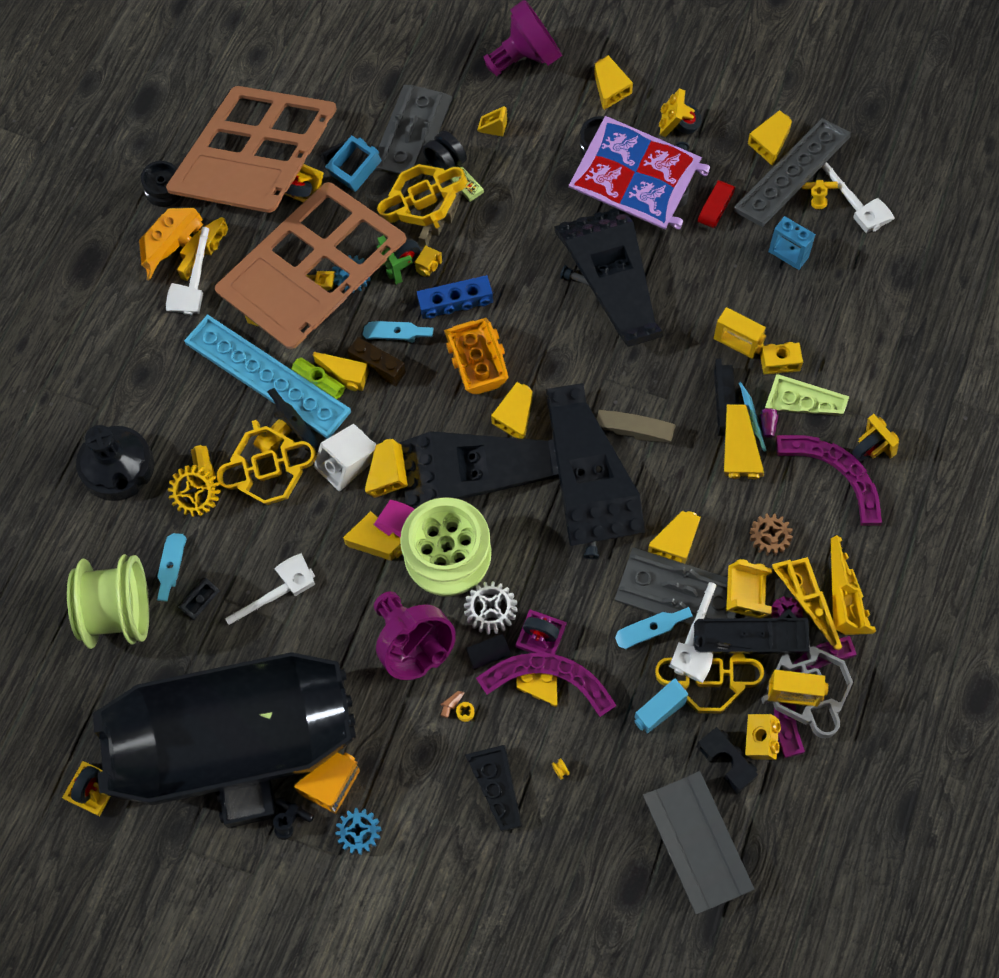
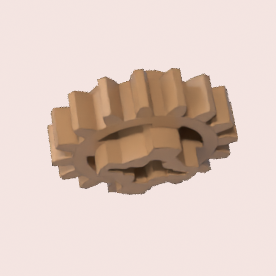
(766, 541)

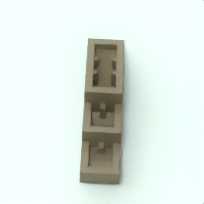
(430, 230)
(635, 425)

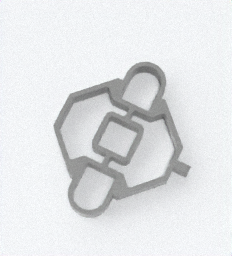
(833, 705)

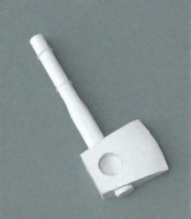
(871, 215)
(184, 298)
(296, 579)
(685, 658)

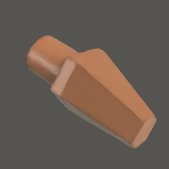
(450, 703)

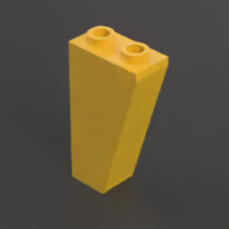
(740, 445)

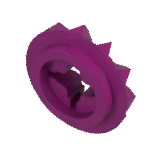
(777, 607)

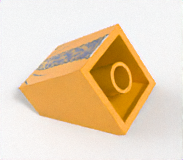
(330, 782)

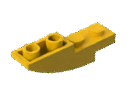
(217, 230)

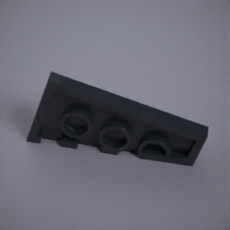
(496, 782)

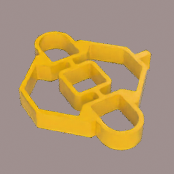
(448, 193)
(287, 445)
(737, 687)

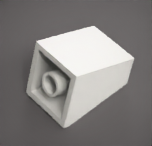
(344, 456)

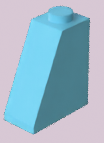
(661, 706)

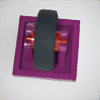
(540, 633)

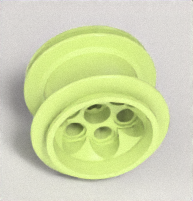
(439, 516)
(108, 601)

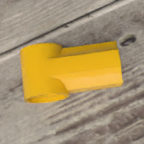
(268, 440)
(201, 458)

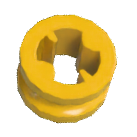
(465, 705)
(560, 769)

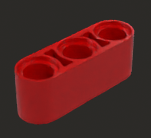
(716, 204)

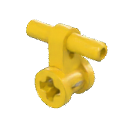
(819, 191)

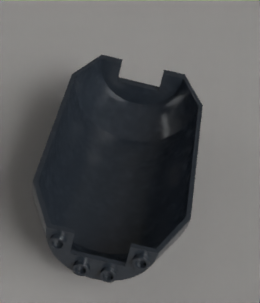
(207, 729)

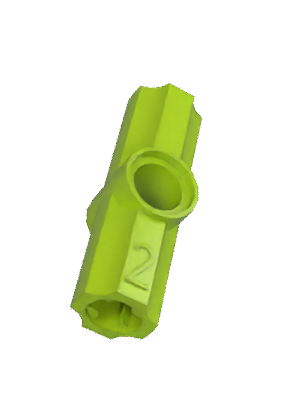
(311, 372)

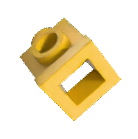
(428, 261)

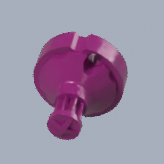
(527, 39)
(412, 638)

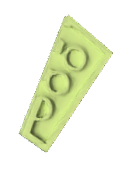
(801, 397)

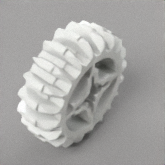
(500, 595)

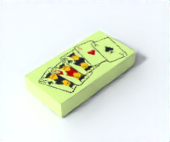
(472, 188)

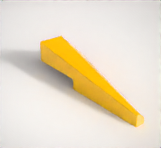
(803, 585)
(847, 597)

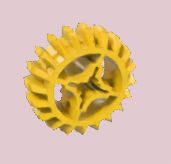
(191, 484)

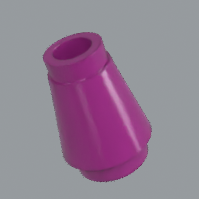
(769, 422)

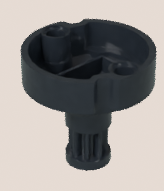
(114, 459)

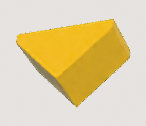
(494, 122)

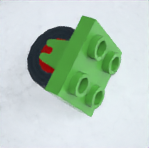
(400, 259)

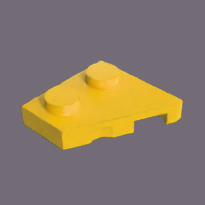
(539, 686)

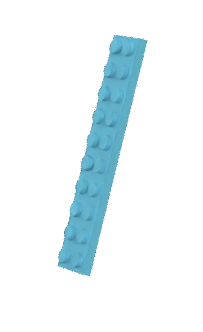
(264, 372)

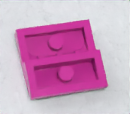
(393, 517)

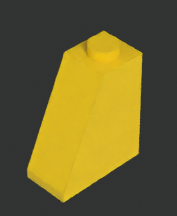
(611, 82)
(770, 136)
(514, 411)
(386, 469)
(676, 538)
(372, 540)

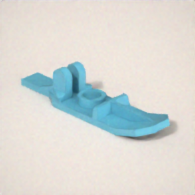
(387, 330)
(752, 414)
(171, 555)
(641, 630)

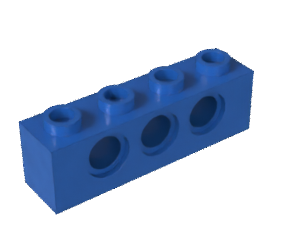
(461, 290)

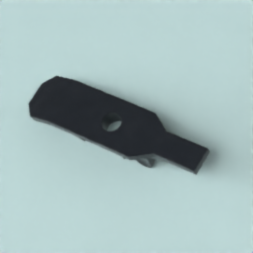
(293, 420)

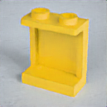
(747, 589)

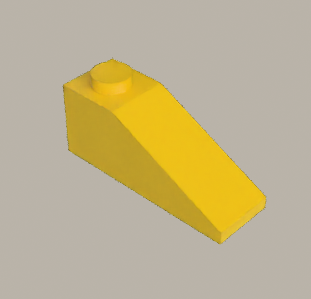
(347, 372)

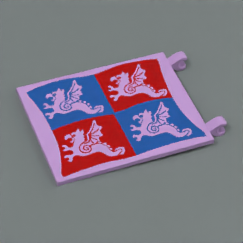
(636, 173)

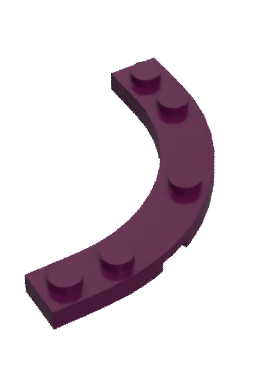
(845, 463)
(552, 665)
(789, 736)

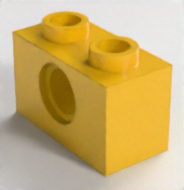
(773, 364)
(756, 727)

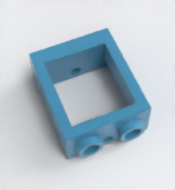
(365, 169)
(788, 251)

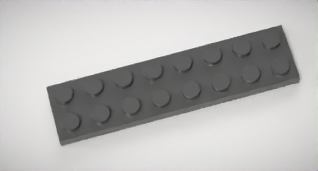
(791, 172)

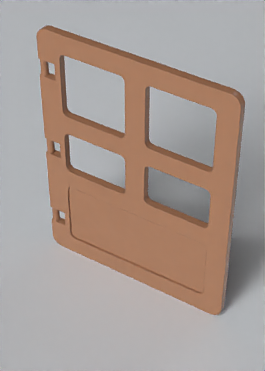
(240, 176)
(282, 295)

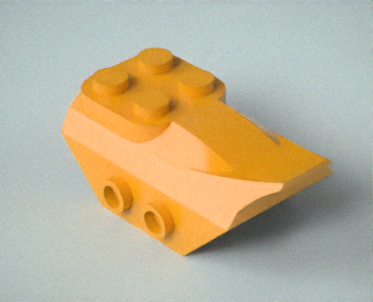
(166, 235)
(477, 355)

